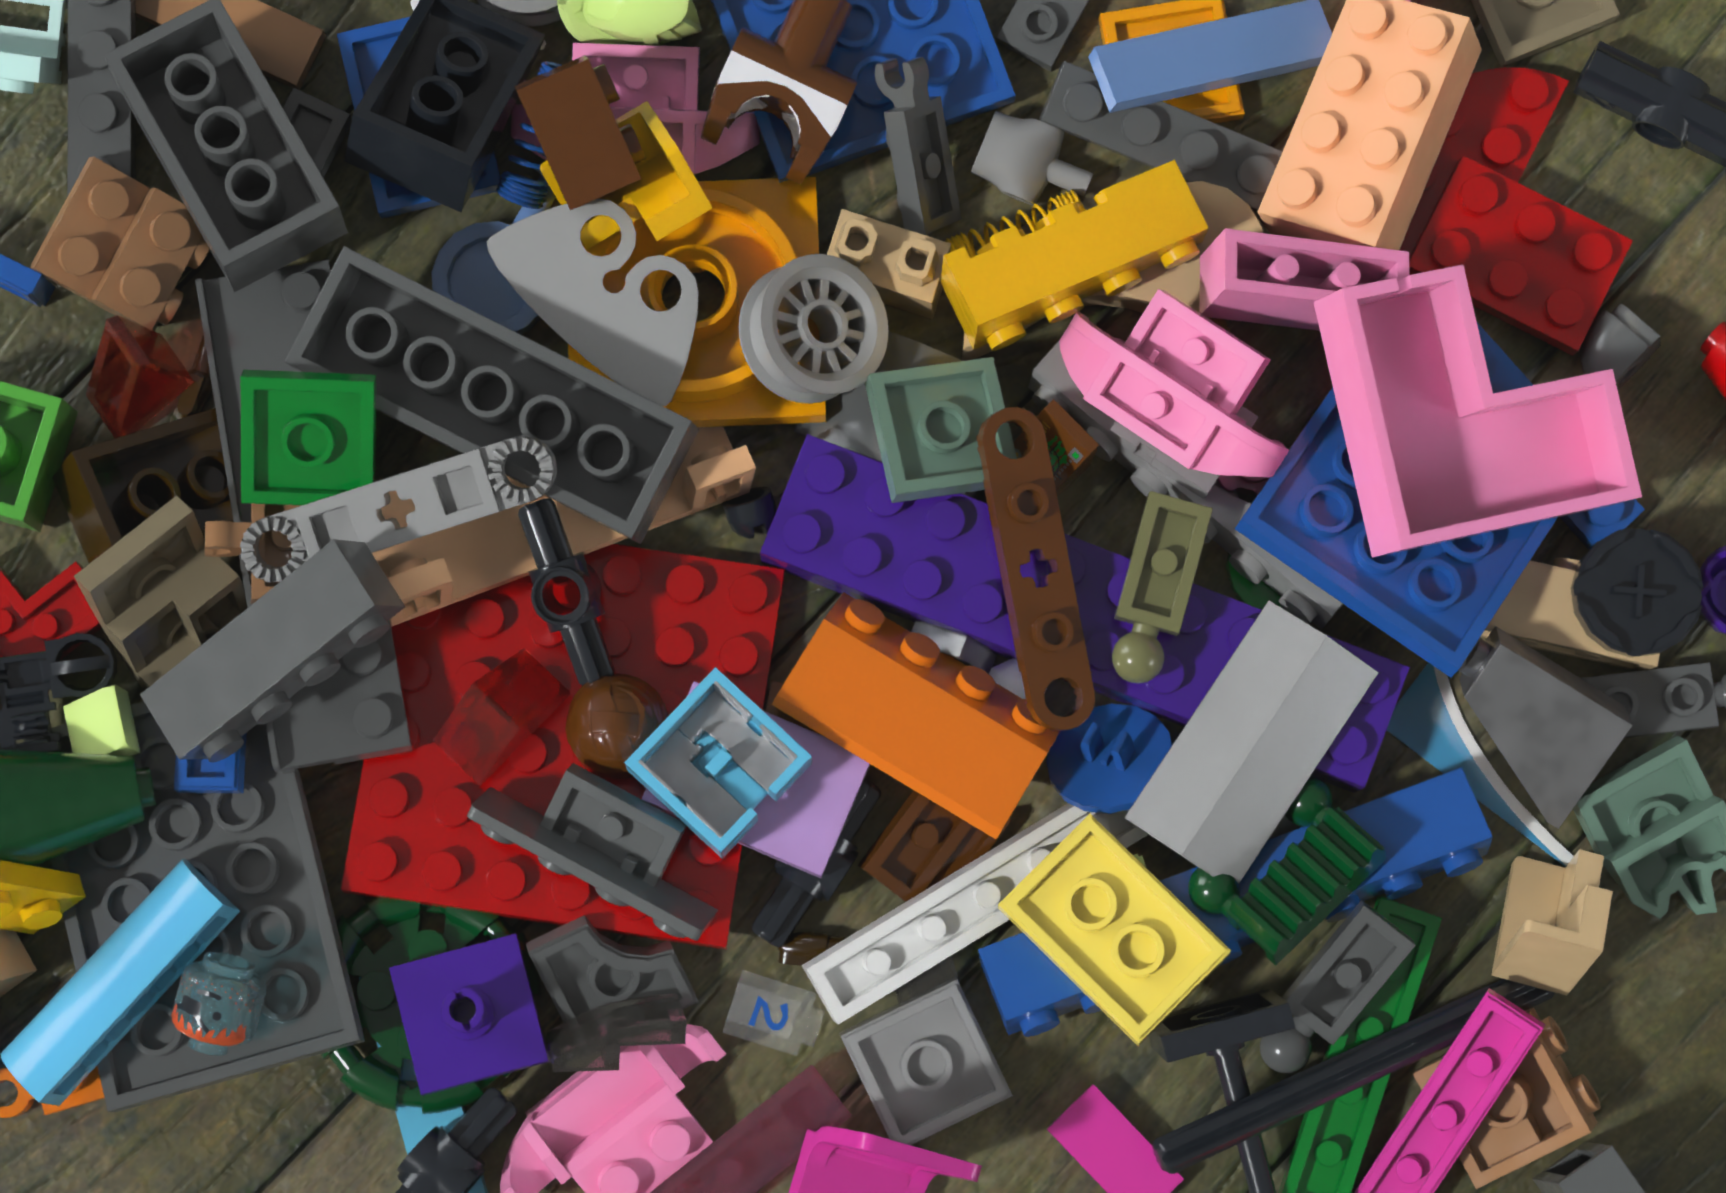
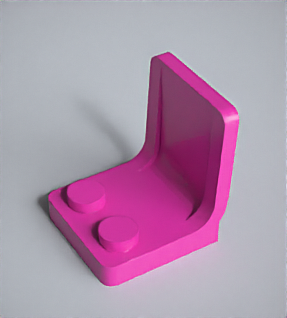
(866, 1163)

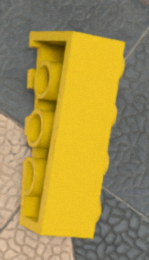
(1073, 256)

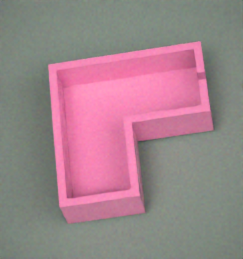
(1432, 440)

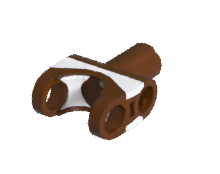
(788, 81)

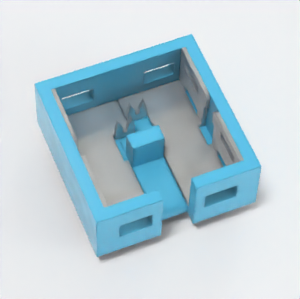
(718, 762)

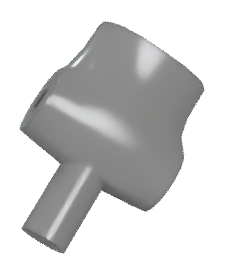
(1023, 158)

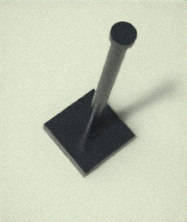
(1220, 1033)

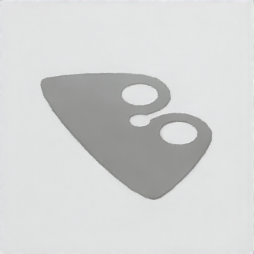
(611, 330)

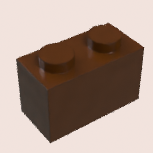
(580, 131)

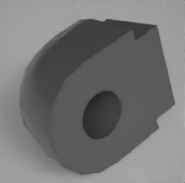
(1618, 343)

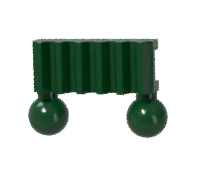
(1304, 884)

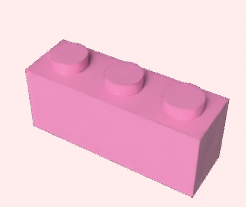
(1281, 277)

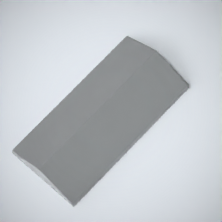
(1251, 743)

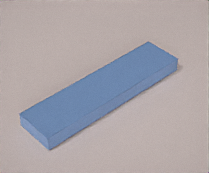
(1211, 55)

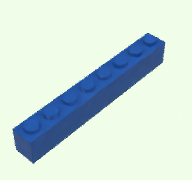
(1423, 833)

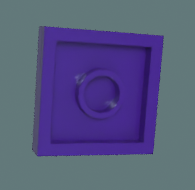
(469, 1014)

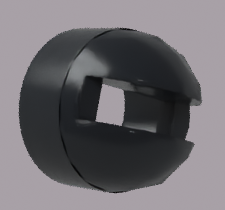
(751, 511)

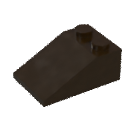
(129, 478)

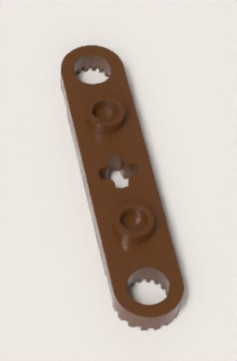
(1041, 618)

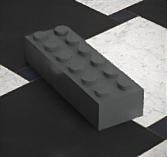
(484, 384)

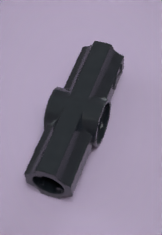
(1662, 103)

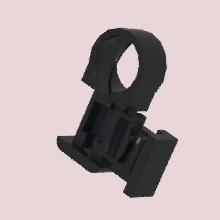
(26, 688)

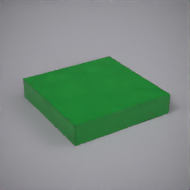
(305, 435)

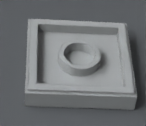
(926, 1063)

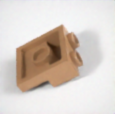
(121, 245)
(1533, 1113)

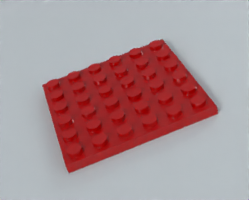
(662, 622)

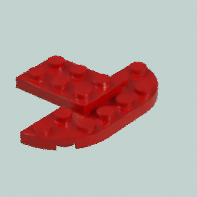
(1518, 248)

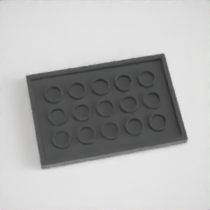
(268, 865)

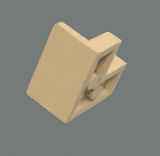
(1552, 922)

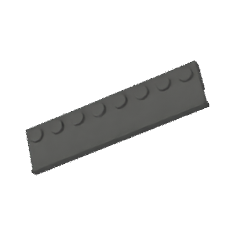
(362, 705)

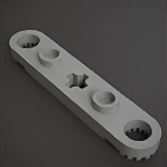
(443, 497)

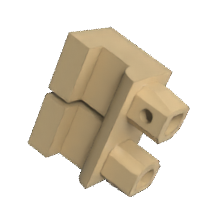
(896, 260)

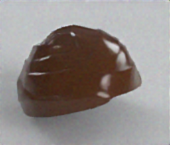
(612, 721)

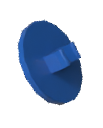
(1107, 758)

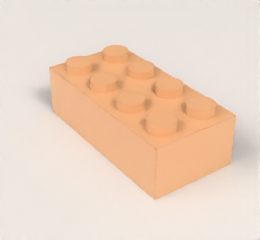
(1372, 124)

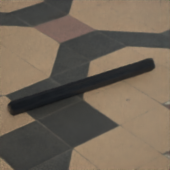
(1329, 1079)

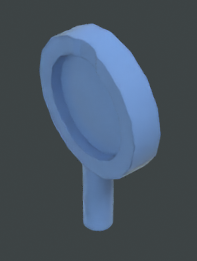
(471, 278)

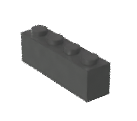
(273, 651)

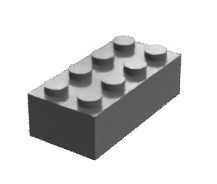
(226, 143)

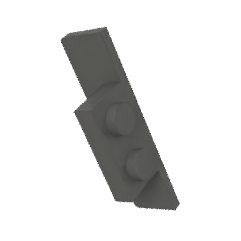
(605, 841)

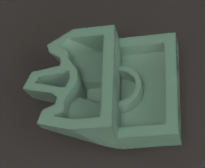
(1658, 828)

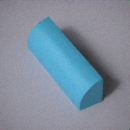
(118, 984)

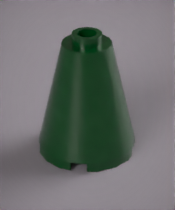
(66, 801)

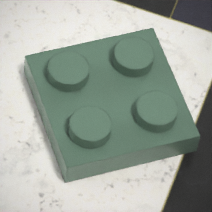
(931, 425)

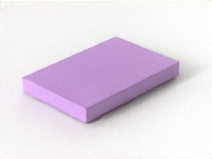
(812, 813)

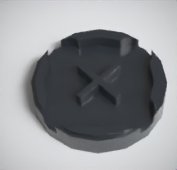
(1637, 592)

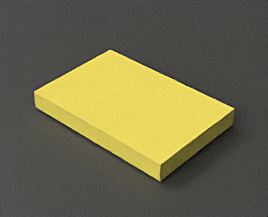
(1114, 929)

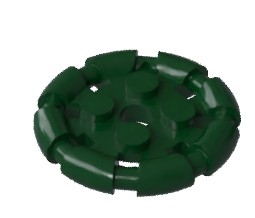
(380, 1074)

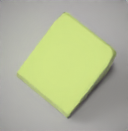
(102, 723)

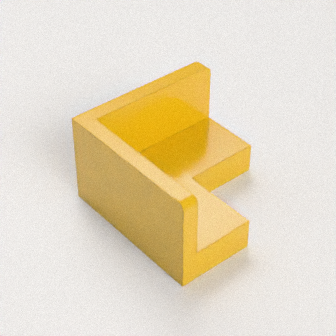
(664, 196)

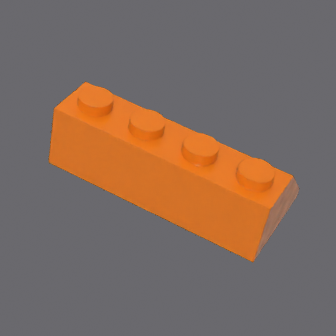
(916, 714)

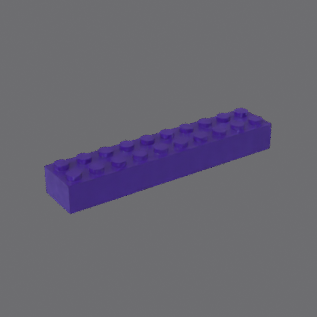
(941, 567)

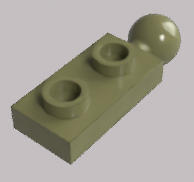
(1158, 582)

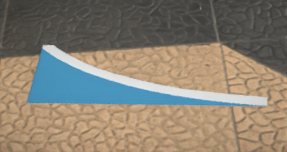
(1434, 729)

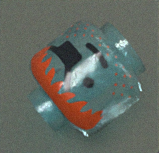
(219, 1003)

